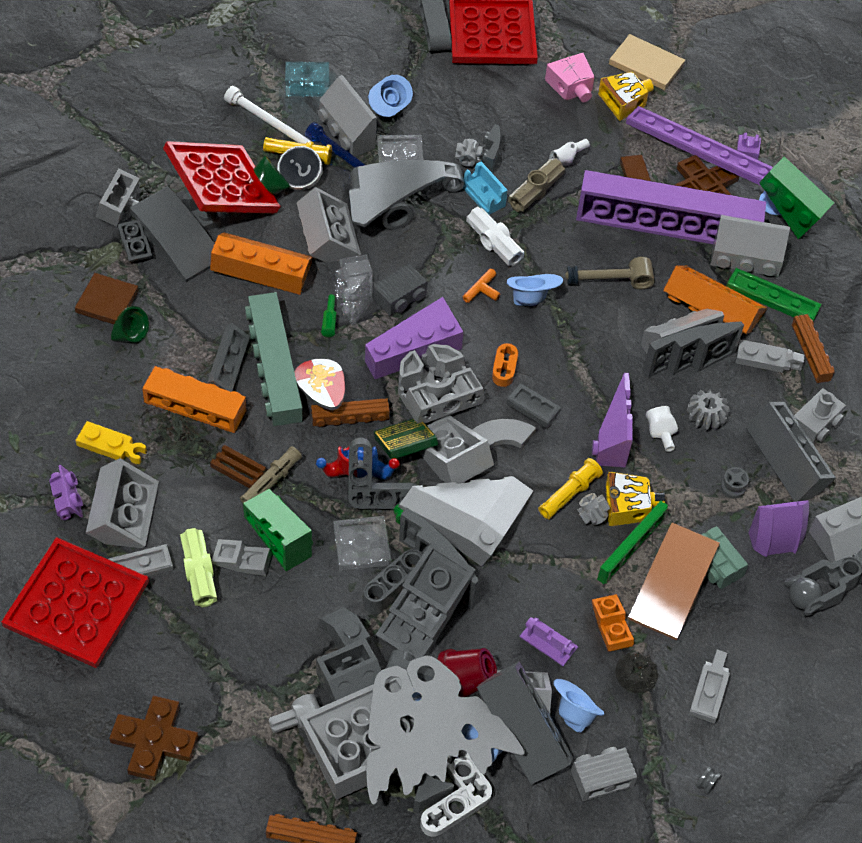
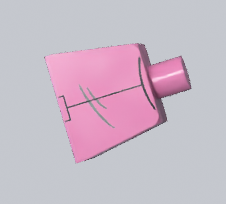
(571, 77)

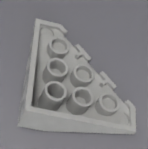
(470, 514)

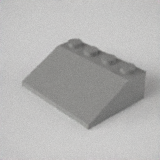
(341, 738)

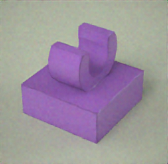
(749, 145)

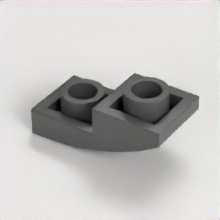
(492, 144)
(134, 241)

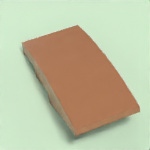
(674, 581)

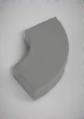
(505, 432)

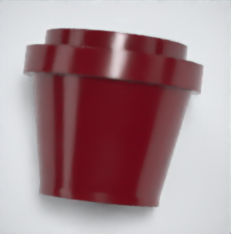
(470, 667)

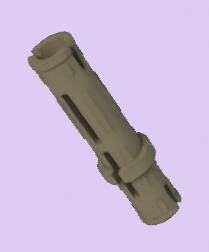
(278, 470)

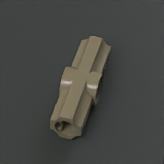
(536, 185)

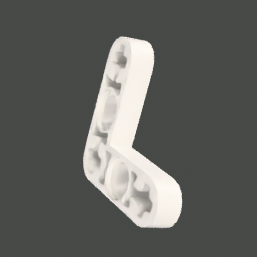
(463, 794)

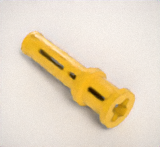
(281, 146)
(577, 482)

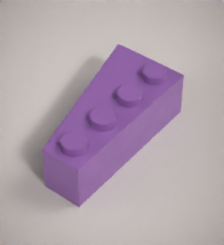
(427, 327)

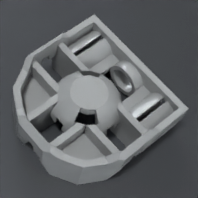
(425, 391)

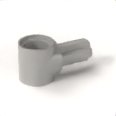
(292, 717)

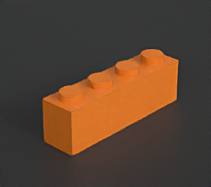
(194, 399)

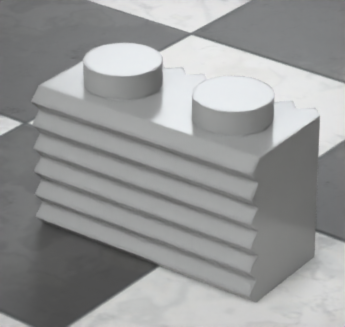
(603, 773)

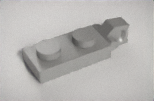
(768, 357)
(710, 689)

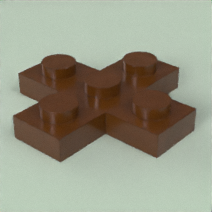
(705, 179)
(153, 738)

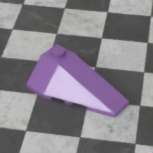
(616, 430)

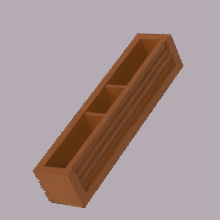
(813, 348)
(351, 412)
(297, 831)

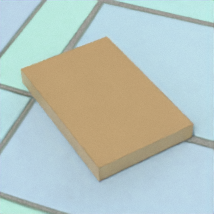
(647, 61)

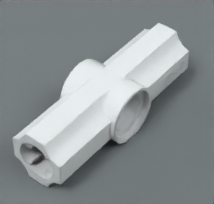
(495, 236)

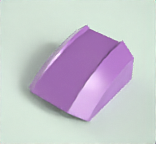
(779, 527)

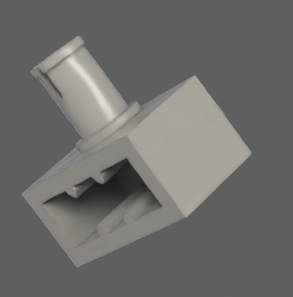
(118, 197)
(820, 415)

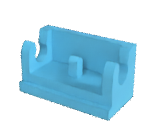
(485, 189)

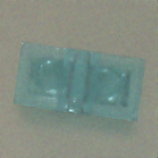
(306, 78)

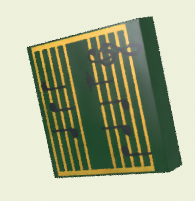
(405, 438)

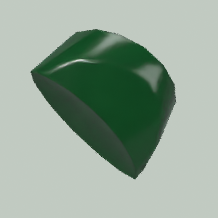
(270, 176)
(130, 325)

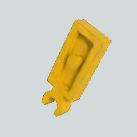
(109, 443)

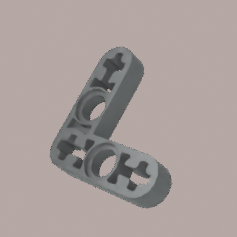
(365, 484)

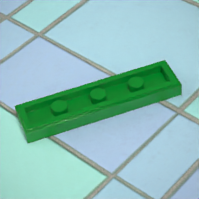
(772, 295)
(632, 543)

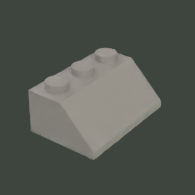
(348, 117)
(327, 227)
(749, 245)
(692, 320)
(122, 505)
(839, 530)

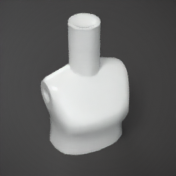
(568, 151)
(662, 425)

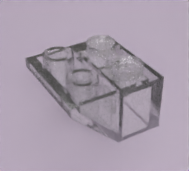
(354, 286)

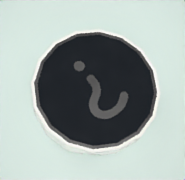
(300, 167)

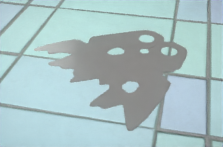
(435, 730)

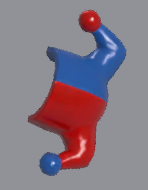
(341, 465)

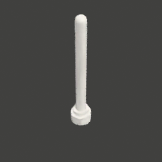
(235, 97)

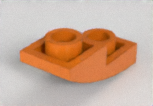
(612, 622)

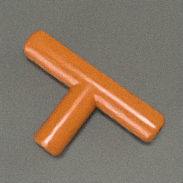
(481, 286)

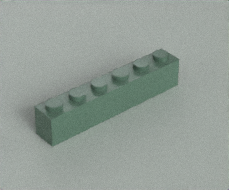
(274, 358)

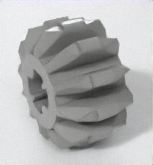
(708, 409)

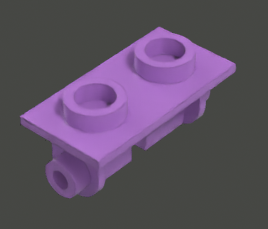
(65, 485)
(548, 641)

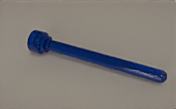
(315, 133)

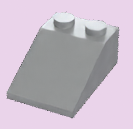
(459, 451)

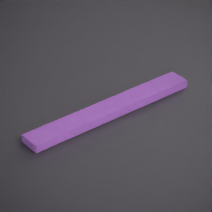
(698, 145)

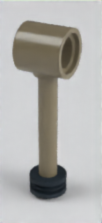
(639, 272)

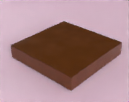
(106, 298)

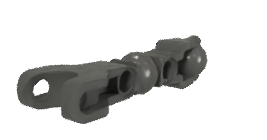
(806, 592)

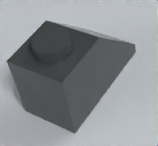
(344, 628)

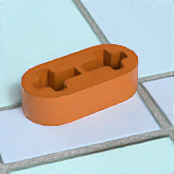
(509, 365)

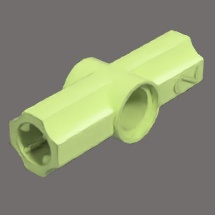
(198, 567)

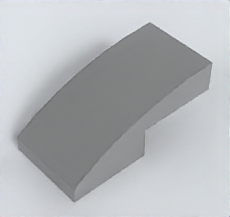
(238, 557)

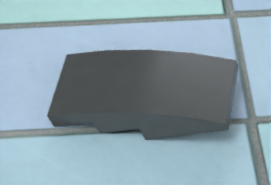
(175, 233)
(693, 347)
(418, 535)
(426, 601)

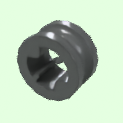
(708, 780)

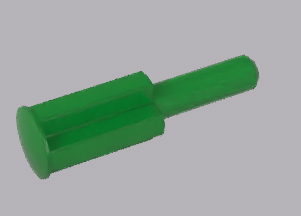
(329, 318)

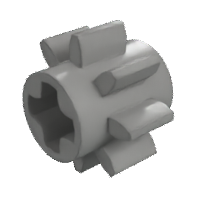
(468, 152)
(593, 509)

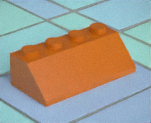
(260, 263)
(706, 293)

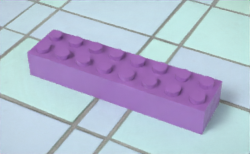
(660, 207)

